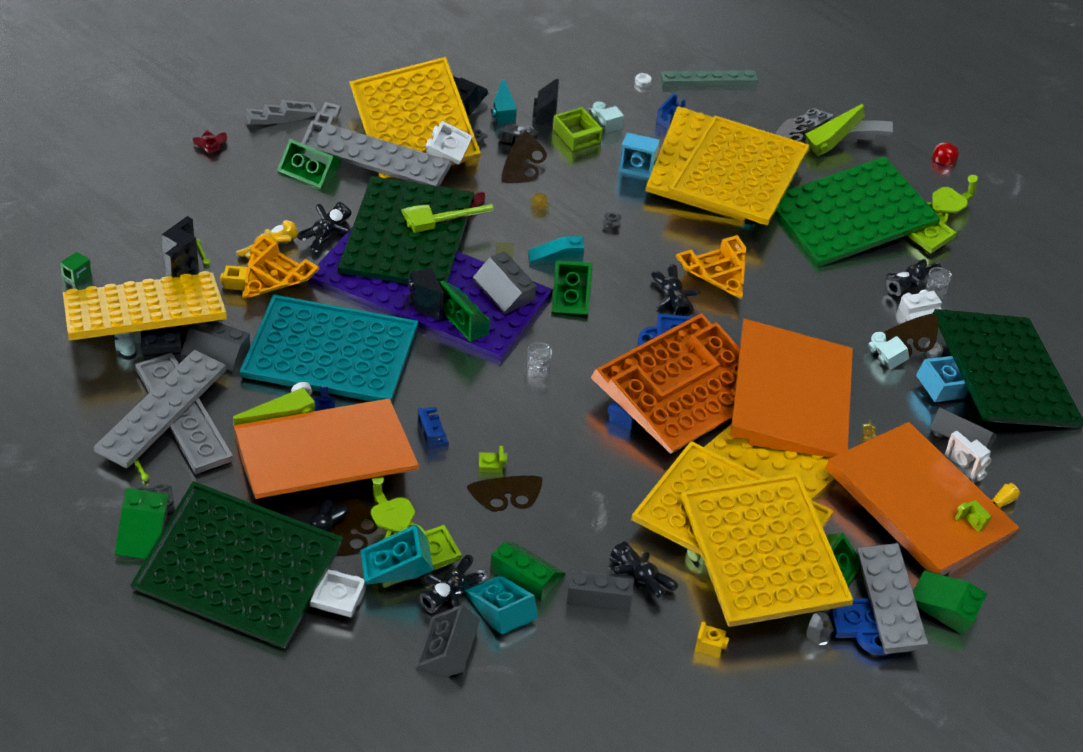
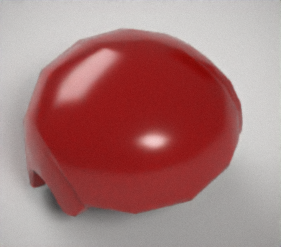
(945, 154)

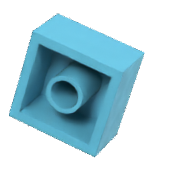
(638, 155)
(942, 379)

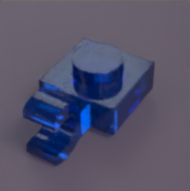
(324, 401)

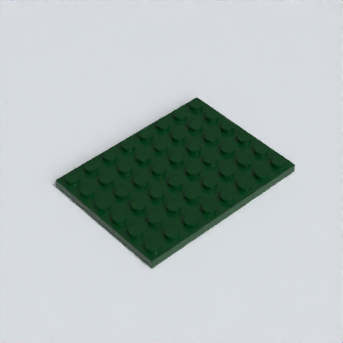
(389, 250)
(1007, 369)
(237, 564)

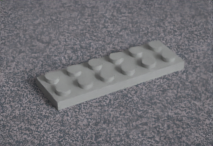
(892, 598)

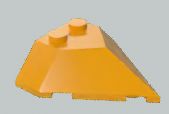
(719, 267)
(273, 270)

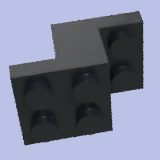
(470, 94)
(180, 248)
(161, 341)

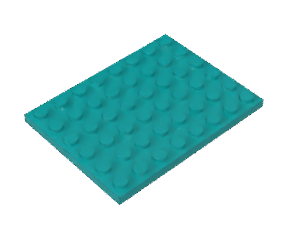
(330, 346)

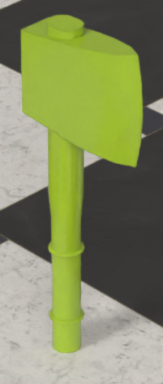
(420, 217)

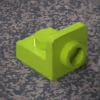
(492, 461)
(974, 514)

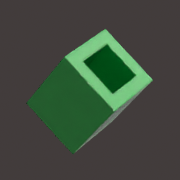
(75, 267)

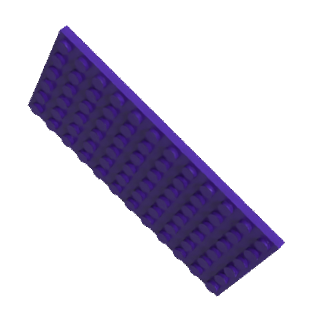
(392, 299)

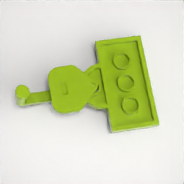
(943, 203)
(397, 516)

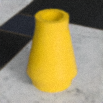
(1006, 495)

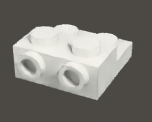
(448, 142)
(919, 304)
(968, 456)
(339, 593)

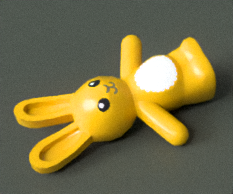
(281, 234)

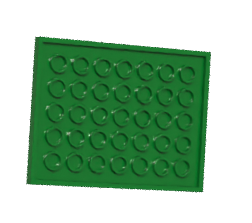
(853, 211)

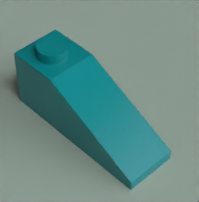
(504, 108)
(562, 249)

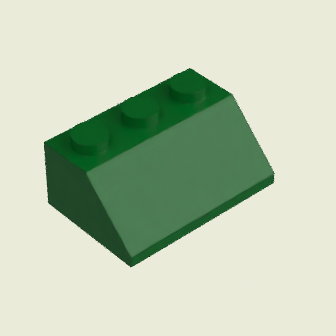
(308, 164)
(464, 313)
(845, 555)
(525, 569)

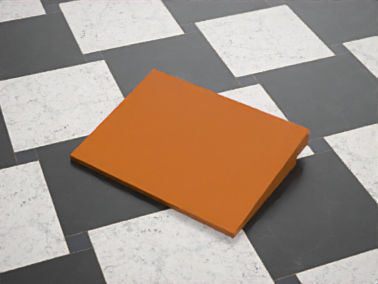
(676, 382)
(792, 391)
(323, 448)
(917, 497)

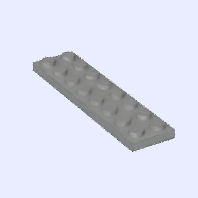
(382, 156)
(160, 409)
(194, 428)

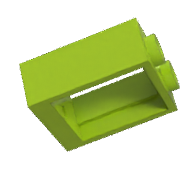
(588, 137)

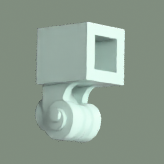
(608, 119)
(127, 342)
(891, 352)

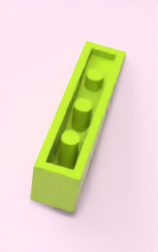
(831, 133)
(286, 405)

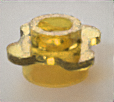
(539, 201)
(869, 430)

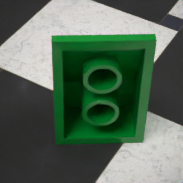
(572, 288)
(140, 522)
(949, 600)

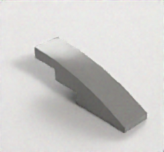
(286, 112)
(327, 116)
(868, 130)

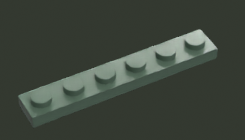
(709, 78)

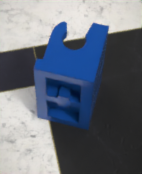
(667, 110)
(431, 428)

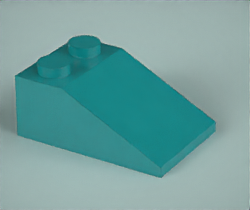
(397, 557)
(503, 604)

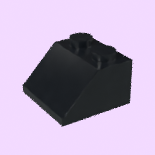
(546, 104)
(426, 293)

